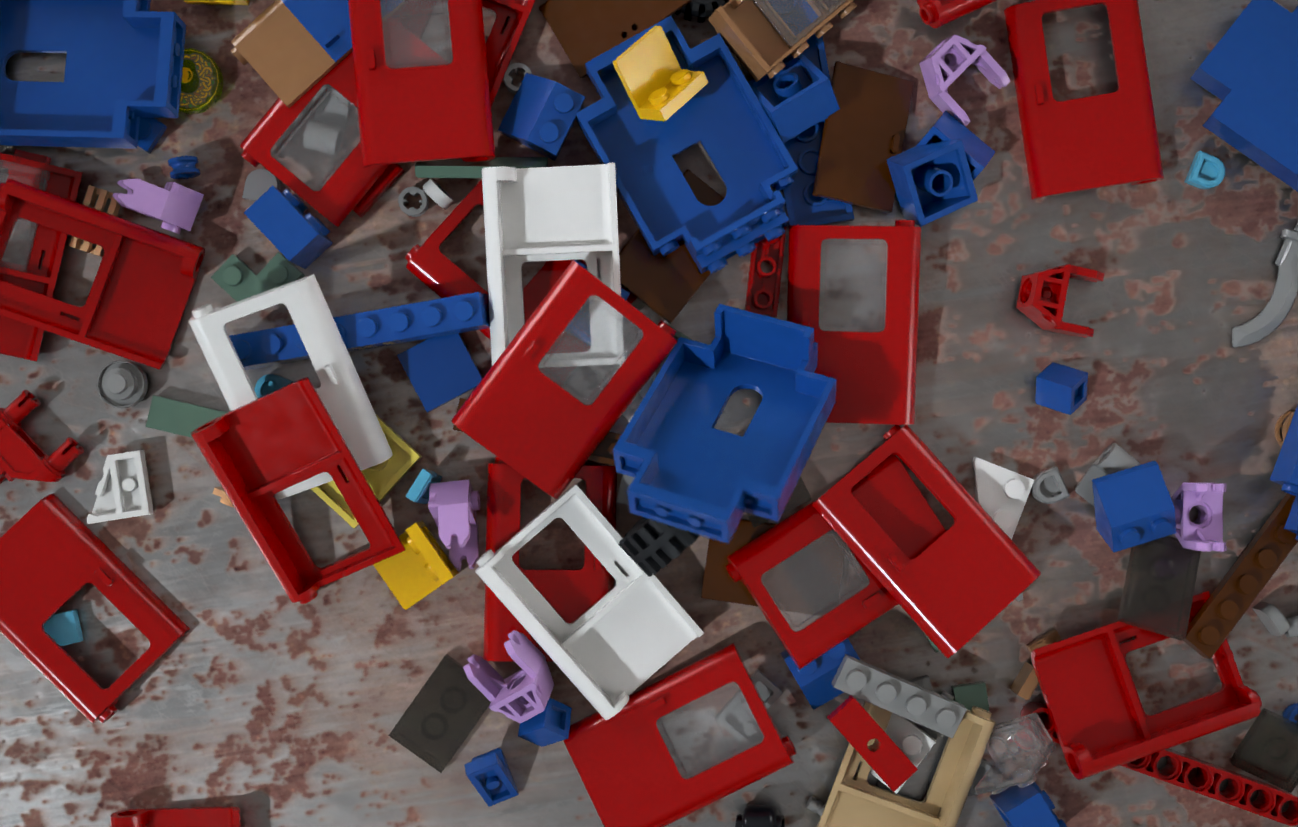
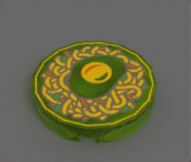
(200, 83)

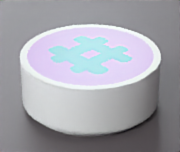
(437, 194)

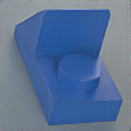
(492, 777)

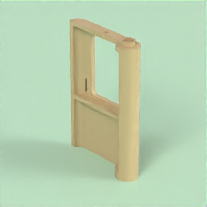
(864, 805)

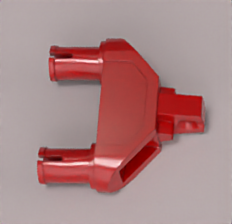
(21, 455)

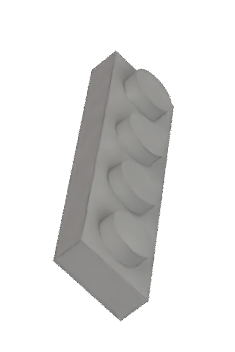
(898, 696)

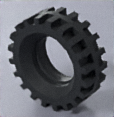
(655, 544)

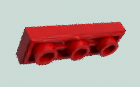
(763, 287)
(883, 754)

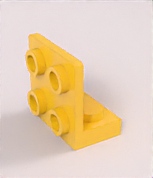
(655, 77)
(418, 568)

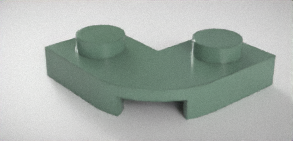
(243, 282)

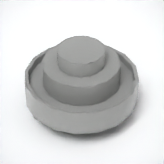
(122, 384)

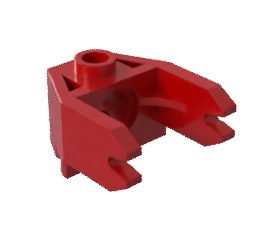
(1044, 297)

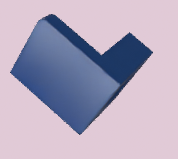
(1061, 388)
(548, 725)

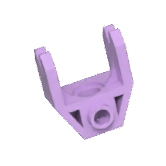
(948, 62)
(172, 205)
(454, 512)
(1207, 529)
(521, 693)

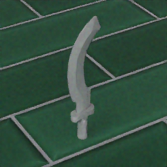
(1281, 299)

